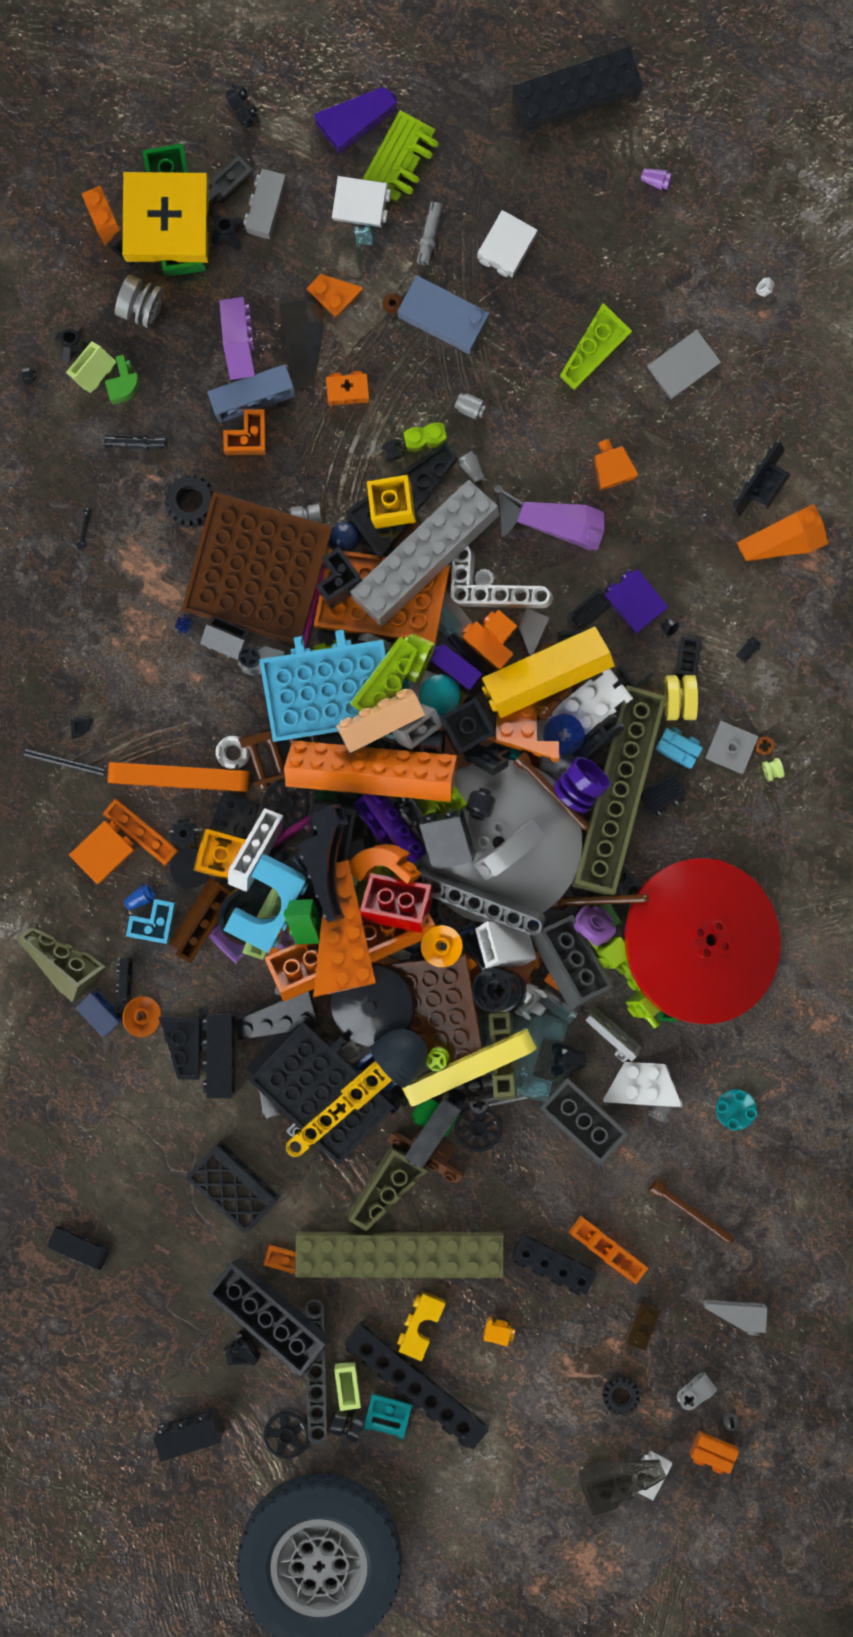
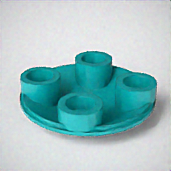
(440, 693)
(736, 1109)

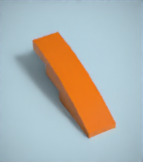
(608, 1250)

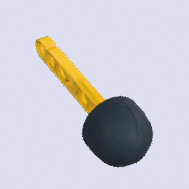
(398, 1058)

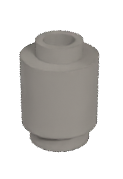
(470, 406)

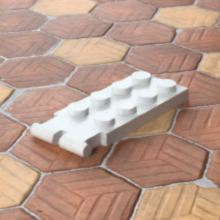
(590, 703)

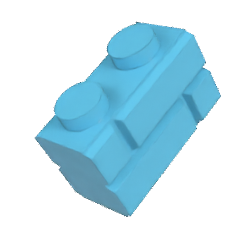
(678, 748)

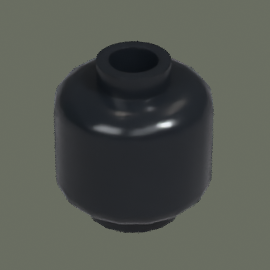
(480, 804)

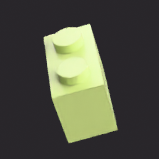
(91, 367)
(347, 1386)

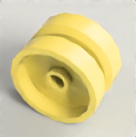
(680, 698)

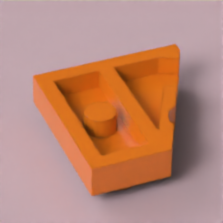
(333, 293)

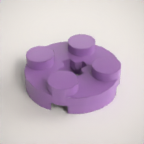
(585, 924)

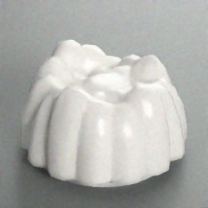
(765, 287)
(484, 577)

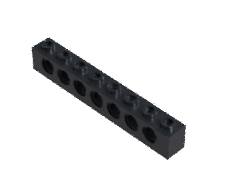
(469, 1437)

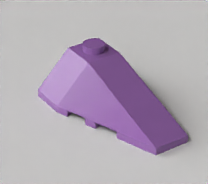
(568, 522)

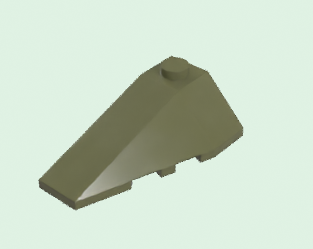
(65, 967)

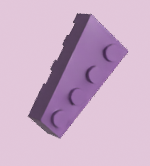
(237, 337)

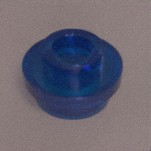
(182, 624)

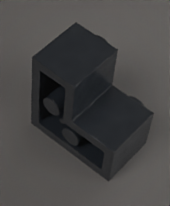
(342, 580)

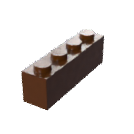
(198, 921)

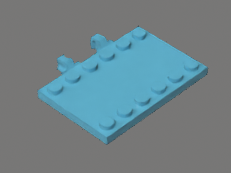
(314, 689)

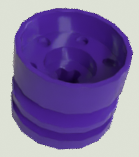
(581, 785)

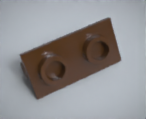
(547, 705)

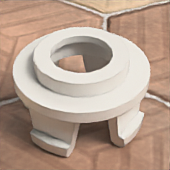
(221, 753)
(532, 1003)

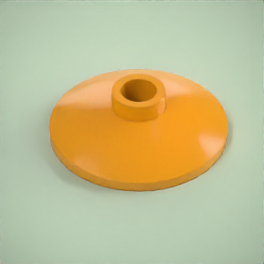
(432, 940)

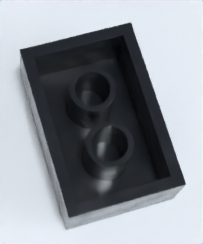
(188, 1434)

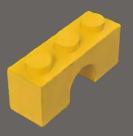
(426, 1308)

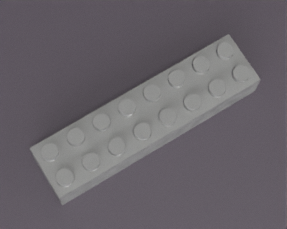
(425, 553)

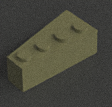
(385, 1187)

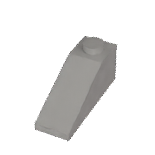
(746, 1316)

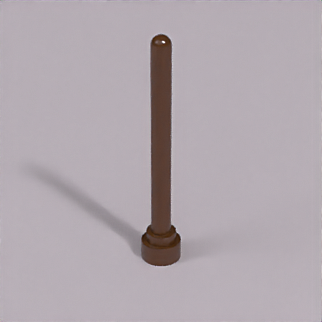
(525, 763)
(564, 902)
(658, 1188)

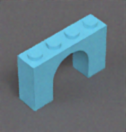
(264, 932)

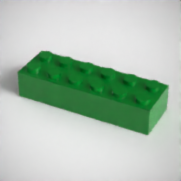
(171, 160)

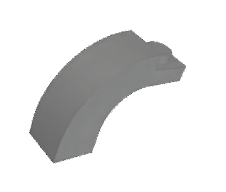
(510, 851)

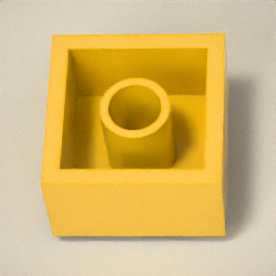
(391, 501)

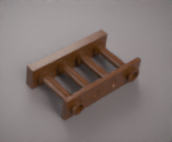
(251, 743)

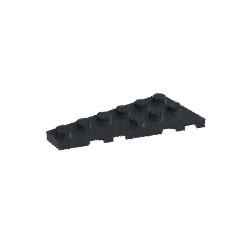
(424, 479)

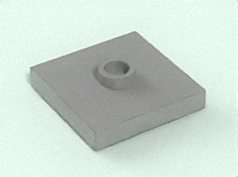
(731, 747)

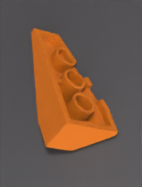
(793, 535)

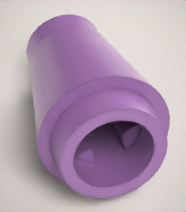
(658, 178)

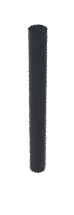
(65, 762)

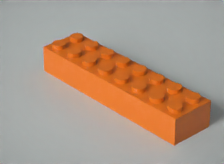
(371, 771)
(296, 965)

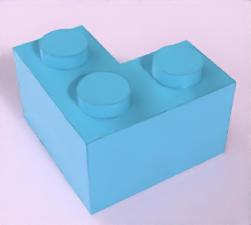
(156, 928)

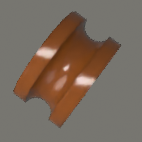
(768, 750)

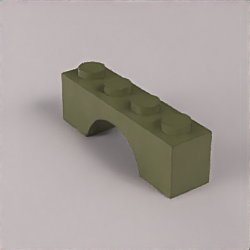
(504, 1077)

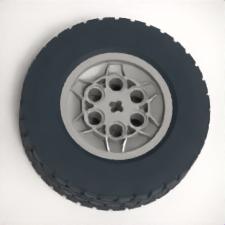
(315, 1512)

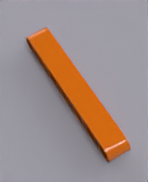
(178, 777)

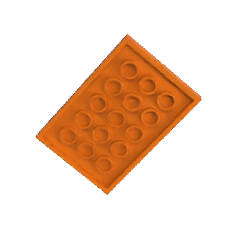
(417, 617)

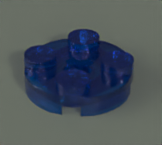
(574, 728)

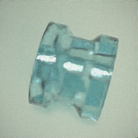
(363, 236)

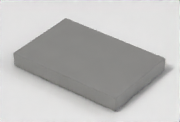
(683, 364)

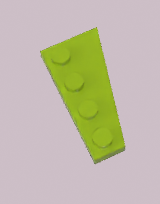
(598, 342)
(387, 676)

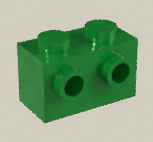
(303, 921)

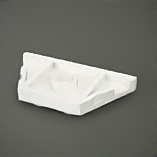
(643, 1085)

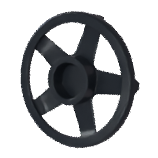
(286, 1435)

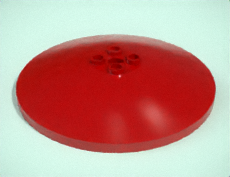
(670, 948)

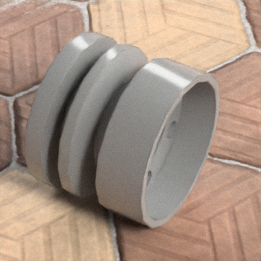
(142, 302)

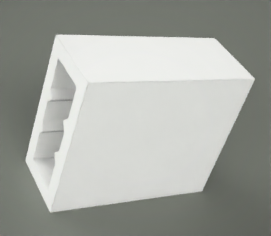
(361, 202)
(506, 244)
(504, 945)

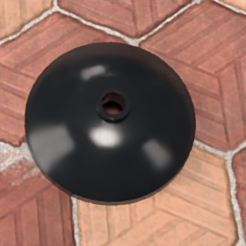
(251, 900)

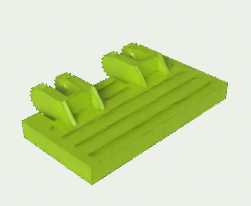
(397, 154)

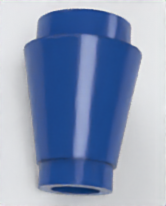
(140, 897)

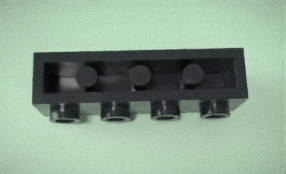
(554, 1264)

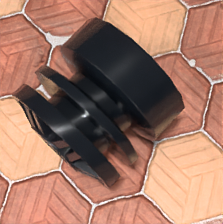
(489, 989)

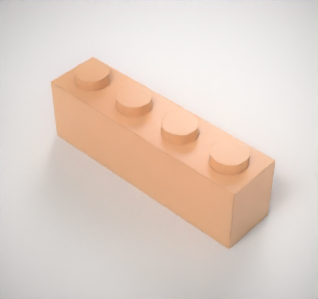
(380, 720)

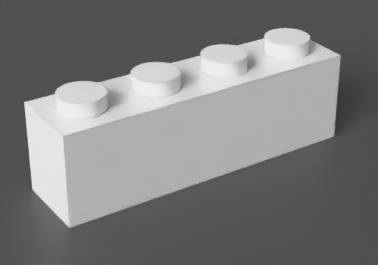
(258, 842)

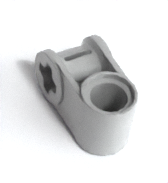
(698, 1390)

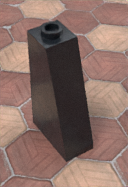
(435, 1127)

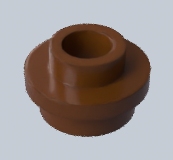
(389, 309)

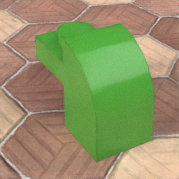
(123, 387)

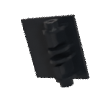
(234, 816)

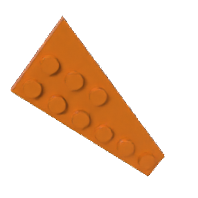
(343, 948)

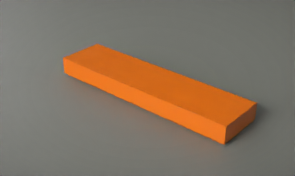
(140, 832)

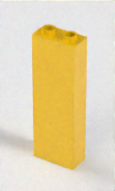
(547, 672)

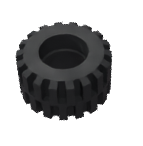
(177, 489)

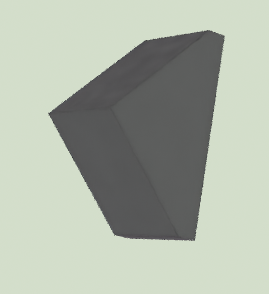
(508, 515)

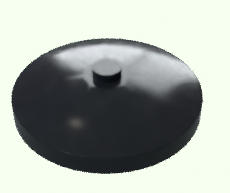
(374, 1009)

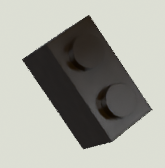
(642, 1325)

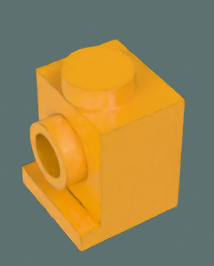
(498, 1332)

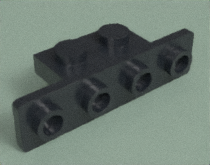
(764, 483)

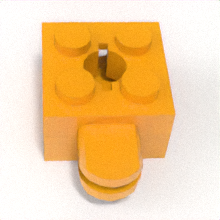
(217, 853)

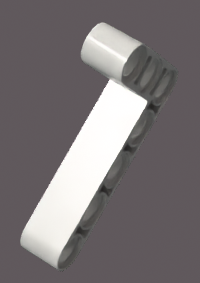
(492, 591)

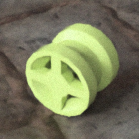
(773, 769)

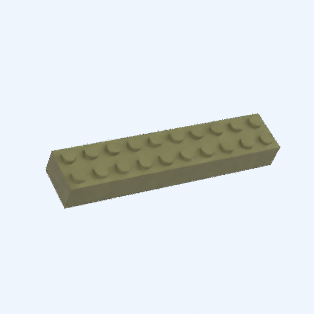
(616, 809)
(399, 1254)

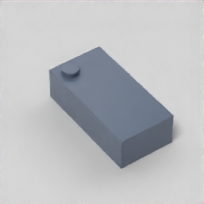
(443, 314)
(251, 393)

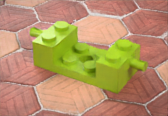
(612, 956)

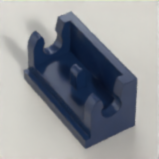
(99, 1013)

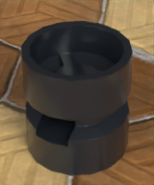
(339, 1423)

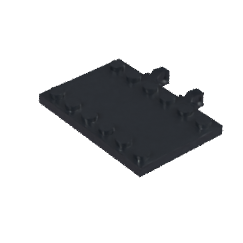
(307, 1078)

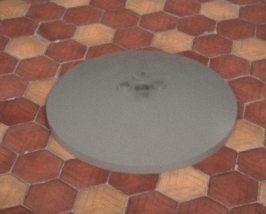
(540, 874)

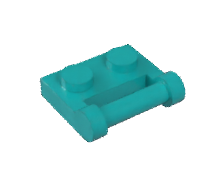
(388, 1409)

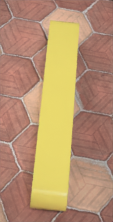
(470, 1067)

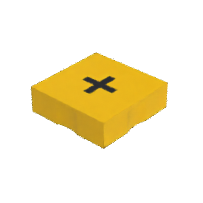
(165, 216)

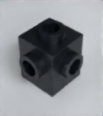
(193, 833)

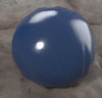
(344, 536)

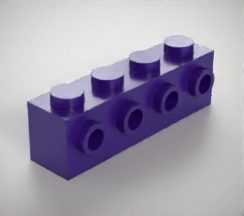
(388, 824)

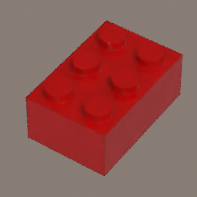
(395, 903)

